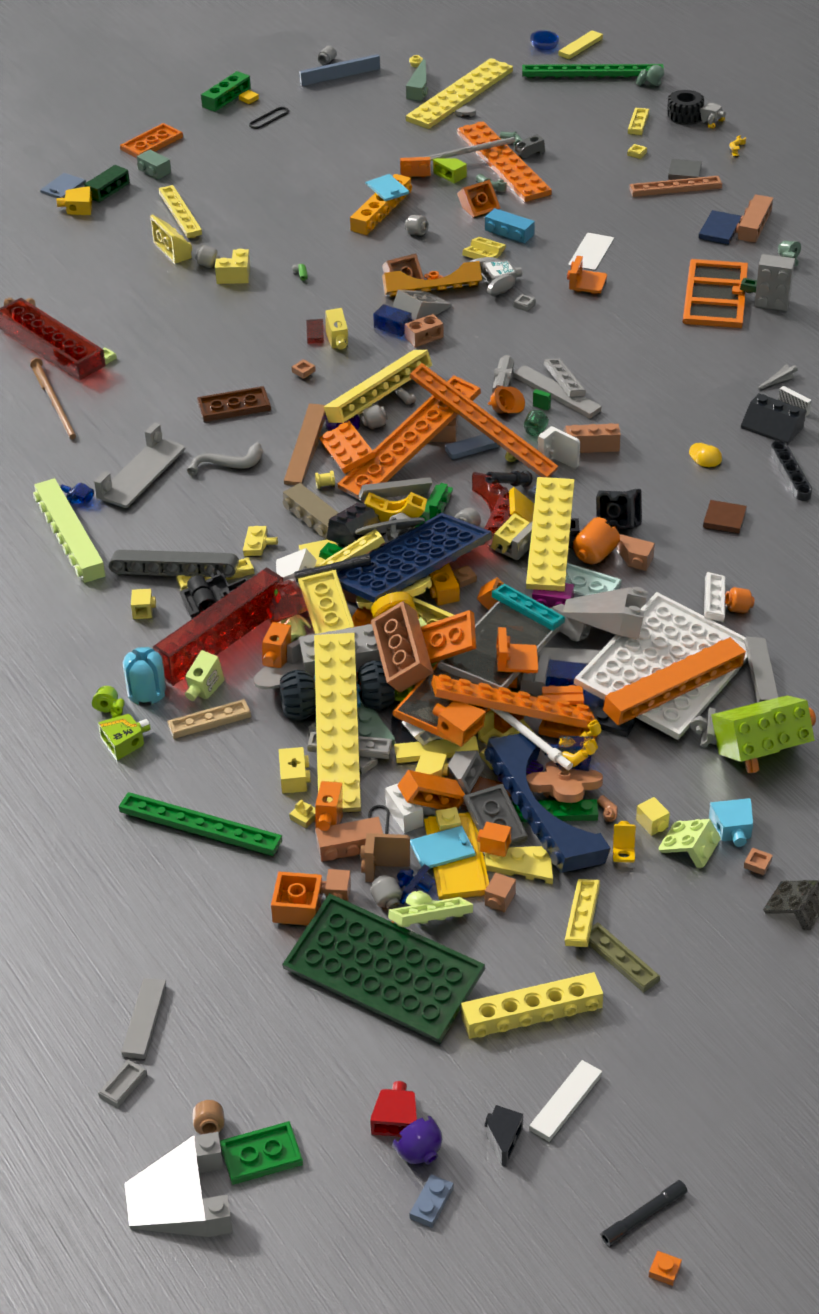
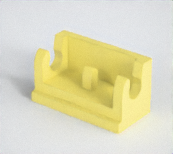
(508, 531)

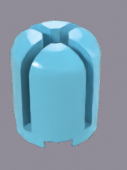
(144, 675)

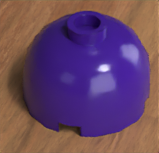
(419, 1142)

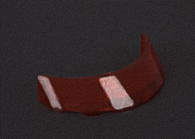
(496, 498)

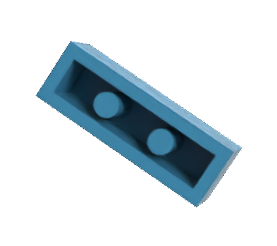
(509, 225)

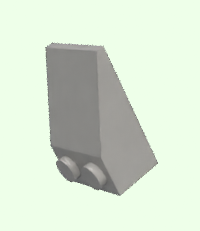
(420, 303)

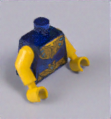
(579, 748)

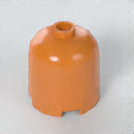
(596, 541)

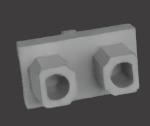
(704, 727)

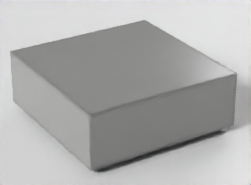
(524, 302)

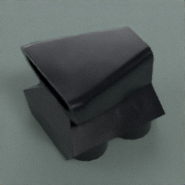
(620, 508)

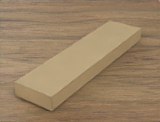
(209, 718)

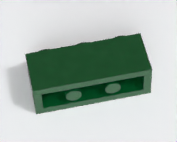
(108, 182)

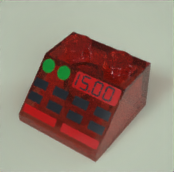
(286, 602)

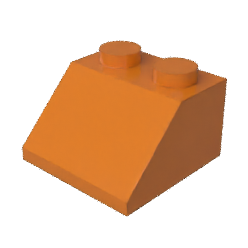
(478, 198)

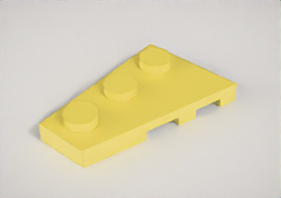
(525, 861)

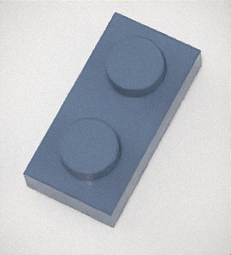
(431, 1201)

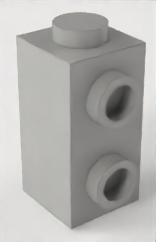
(573, 629)

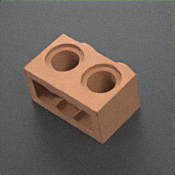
(424, 330)

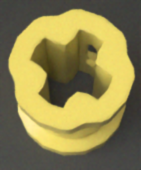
(325, 479)

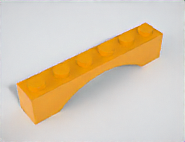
(467, 274)

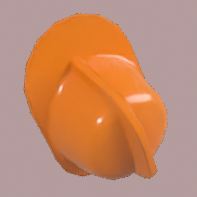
(507, 400)

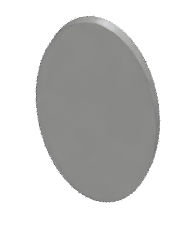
(391, 527)
(270, 676)

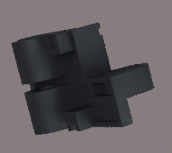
(205, 593)

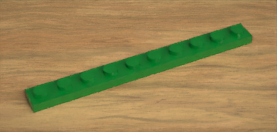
(584, 70)

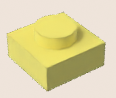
(448, 818)

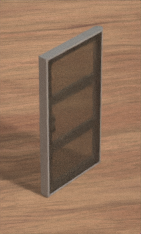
(481, 663)

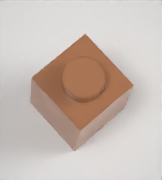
(500, 892)

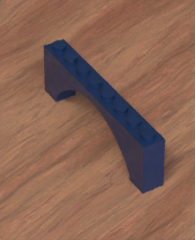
(566, 845)

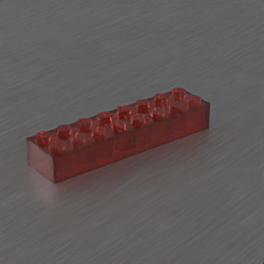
(51, 339)
(218, 625)

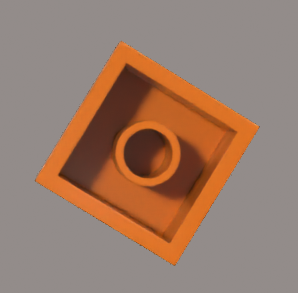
(296, 898)

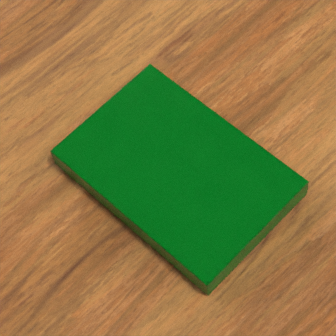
(261, 1153)

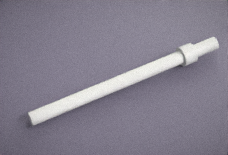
(553, 753)

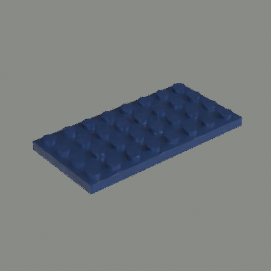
(413, 556)

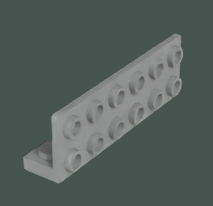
(140, 471)

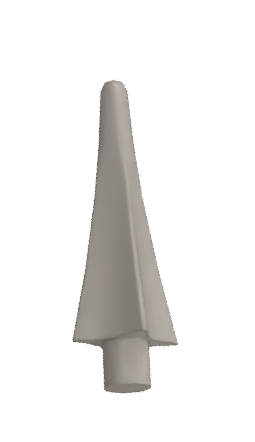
(783, 374)

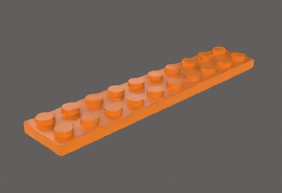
(505, 162)
(406, 441)

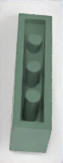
(416, 87)

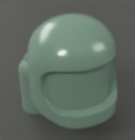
(653, 75)
(790, 249)

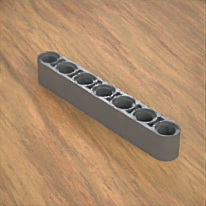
(173, 563)

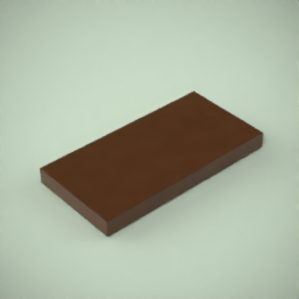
(233, 403)

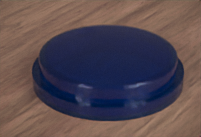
(544, 40)

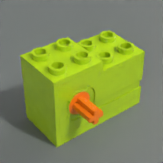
(763, 729)

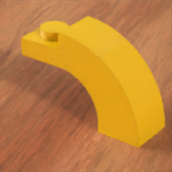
(412, 506)

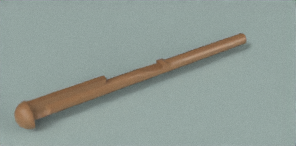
(36, 365)

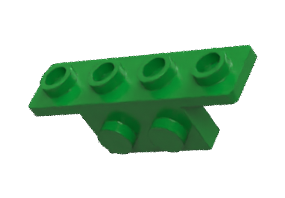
(437, 501)

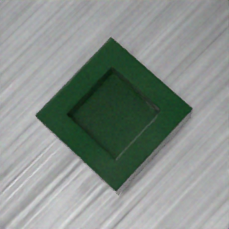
(748, 285)

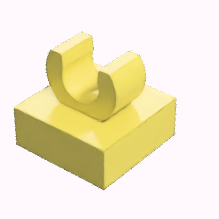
(303, 814)

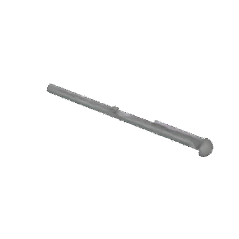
(472, 148)

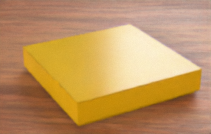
(521, 505)

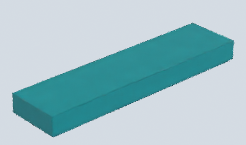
(528, 607)

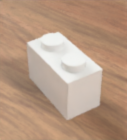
(407, 815)

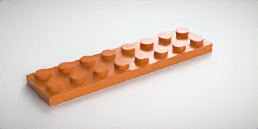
(517, 703)

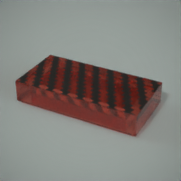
(315, 331)

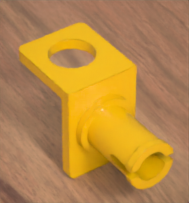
(624, 842)

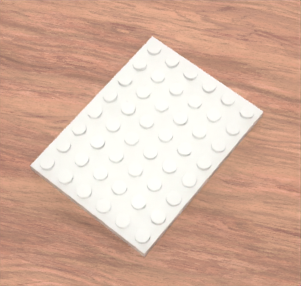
(666, 636)

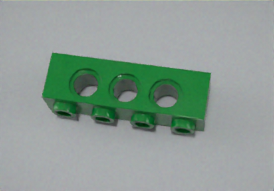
(225, 91)

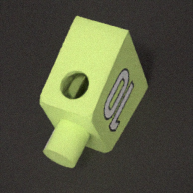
(204, 676)

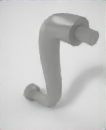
(252, 458)

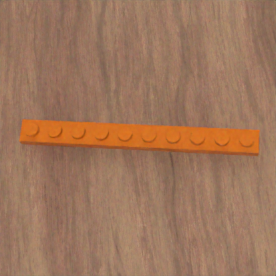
(483, 421)

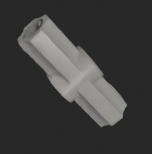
(504, 373)

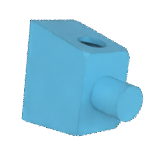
(732, 820)

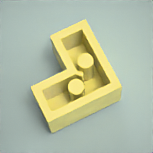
(233, 269)

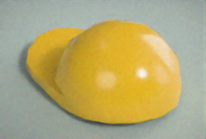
(705, 455)

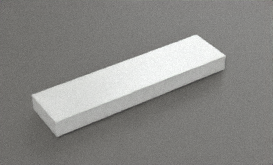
(714, 597)
(565, 1101)

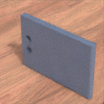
(62, 183)

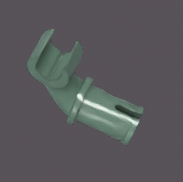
(503, 135)
(500, 185)

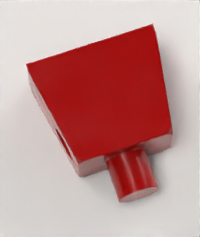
(393, 1110)

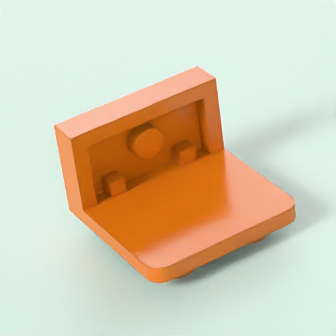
(415, 166)
(585, 280)

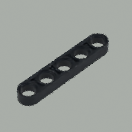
(790, 476)

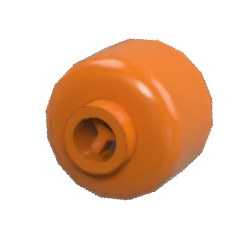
(739, 600)

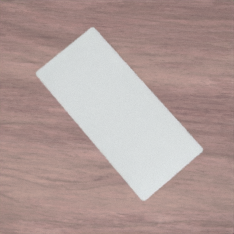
(592, 249)

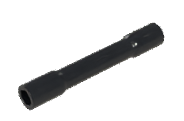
(354, 562)
(622, 1227)

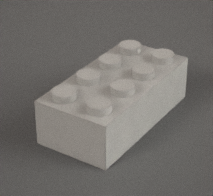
(365, 647)

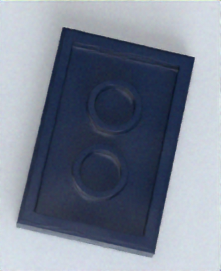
(719, 227)

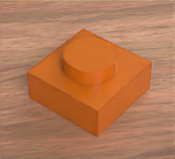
(665, 1268)

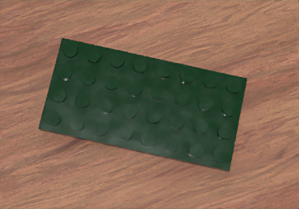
(384, 967)

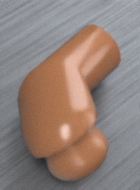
(610, 809)

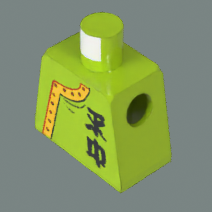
(123, 734)

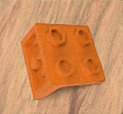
(515, 656)

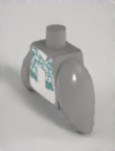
(498, 274)

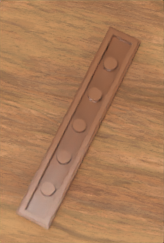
(675, 186)

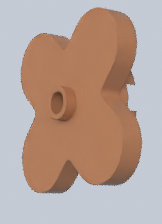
(564, 784)

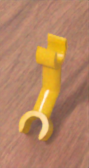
(734, 145)

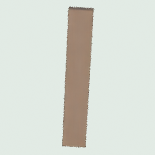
(306, 444)

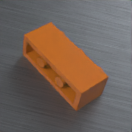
(431, 790)

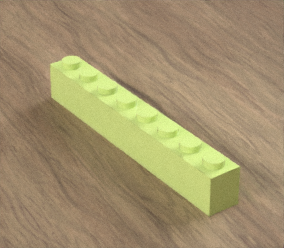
(69, 531)

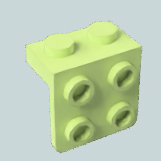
(695, 837)

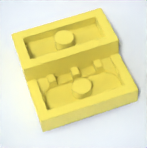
(483, 248)

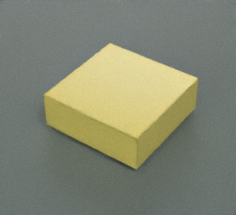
(637, 151)

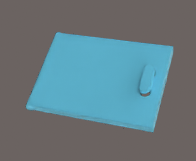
(387, 187)
(442, 847)

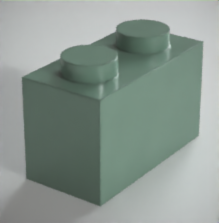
(153, 164)

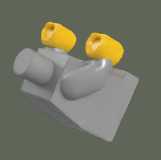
(712, 112)

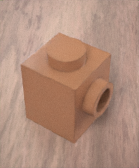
(337, 884)

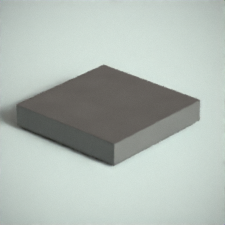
(684, 169)

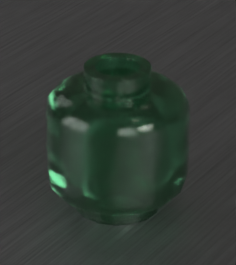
(535, 422)

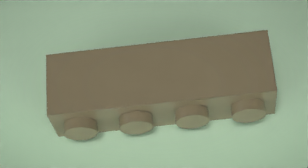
(308, 508)

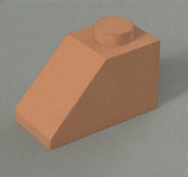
(636, 552)

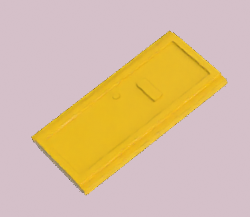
(465, 876)

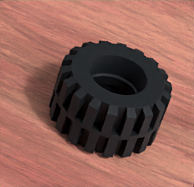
(685, 106)

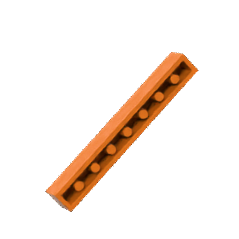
(673, 681)

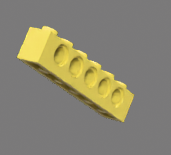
(531, 1005)

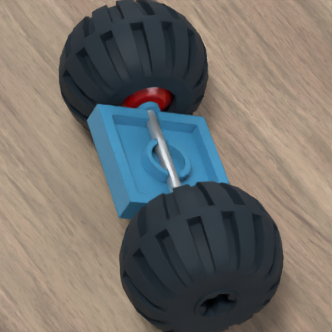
(299, 692)

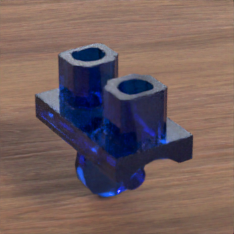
(411, 882)

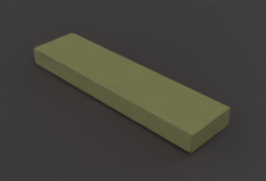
(622, 958)

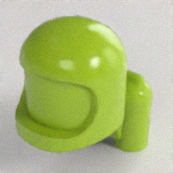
(107, 701)

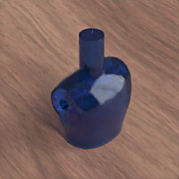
(79, 493)

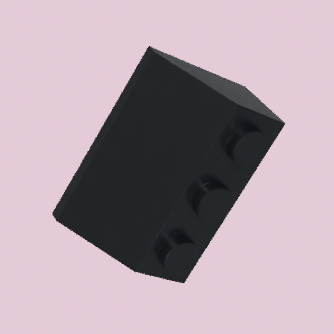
(773, 418)
(344, 524)

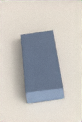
(469, 446)

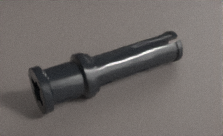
(513, 478)

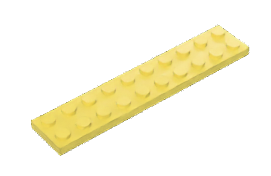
(459, 93)
(337, 715)

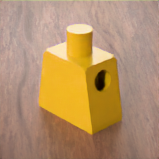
(77, 201)

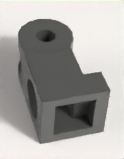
(530, 145)

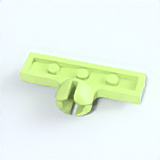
(425, 909)

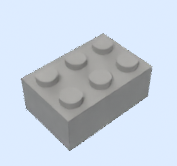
(774, 282)

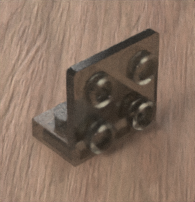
(796, 898)

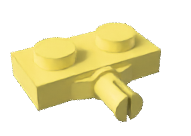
(257, 540)

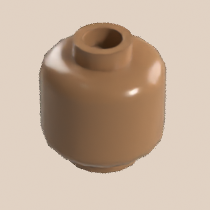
(208, 1117)

